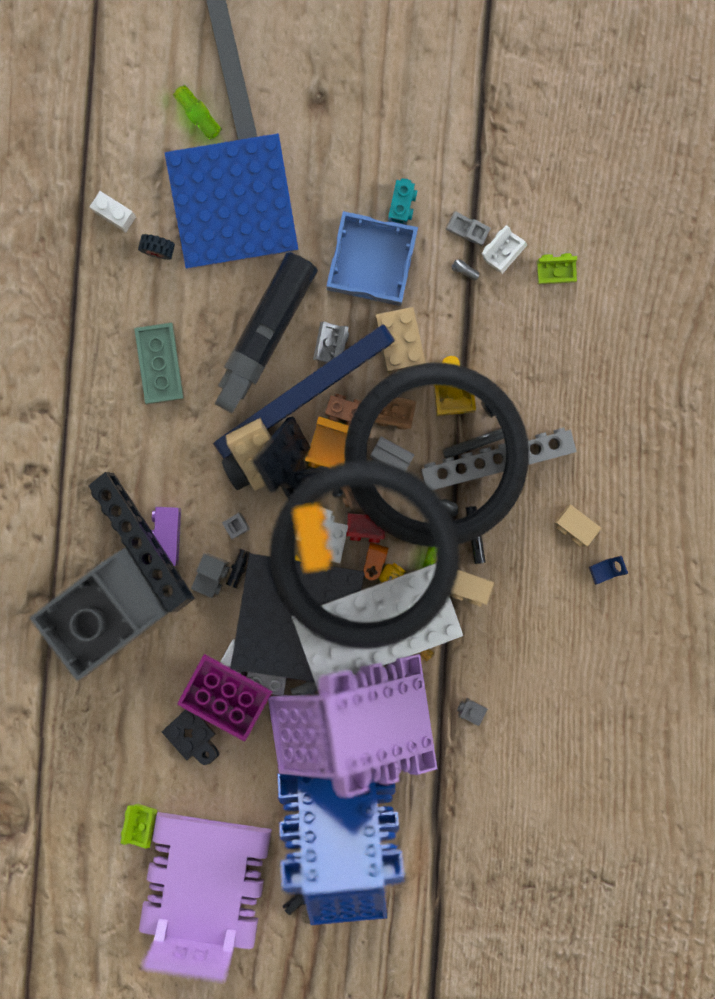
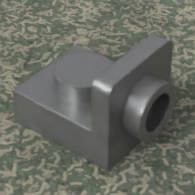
(471, 711)

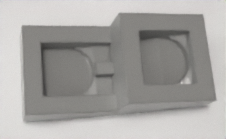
(467, 228)

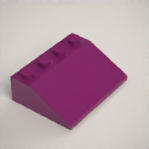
(224, 697)

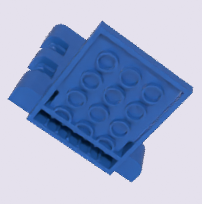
(341, 851)

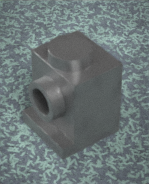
(236, 526)

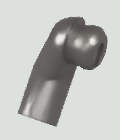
(462, 267)

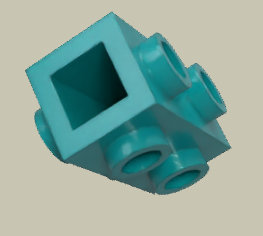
(401, 202)

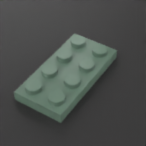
(159, 363)

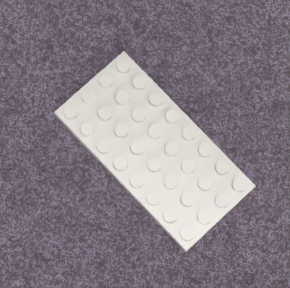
(374, 605)

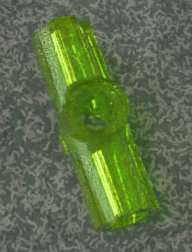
(197, 112)

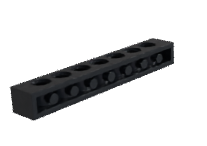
(150, 545)

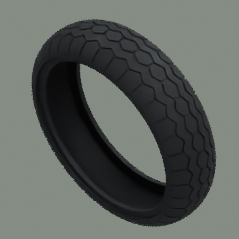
(515, 441)
(353, 633)

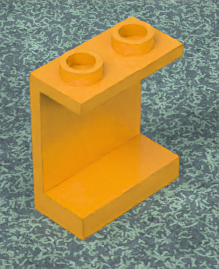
(327, 444)

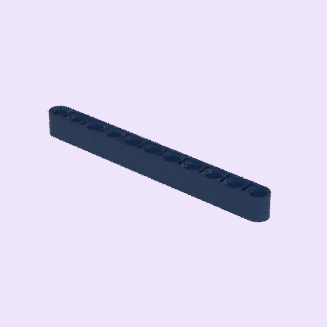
(315, 383)

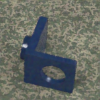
(606, 569)

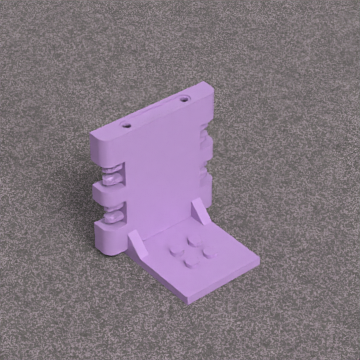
(357, 727)
(202, 896)

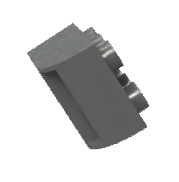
(99, 614)

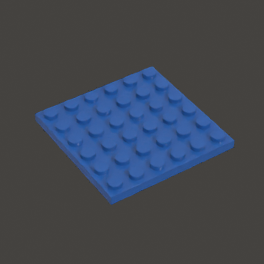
(231, 200)

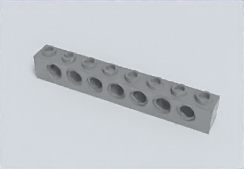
(429, 473)

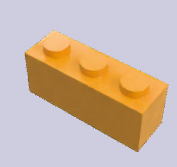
(312, 537)

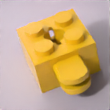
(450, 399)

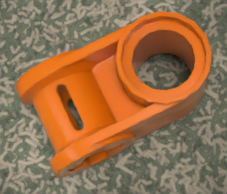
(375, 557)

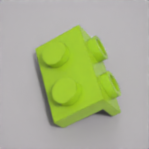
(556, 269)
(138, 825)

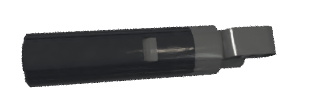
(265, 329)

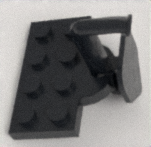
(282, 462)

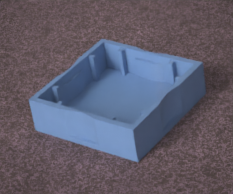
(371, 258)

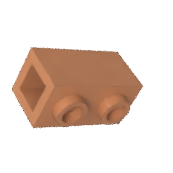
(341, 409)

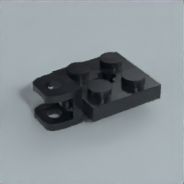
(200, 741)

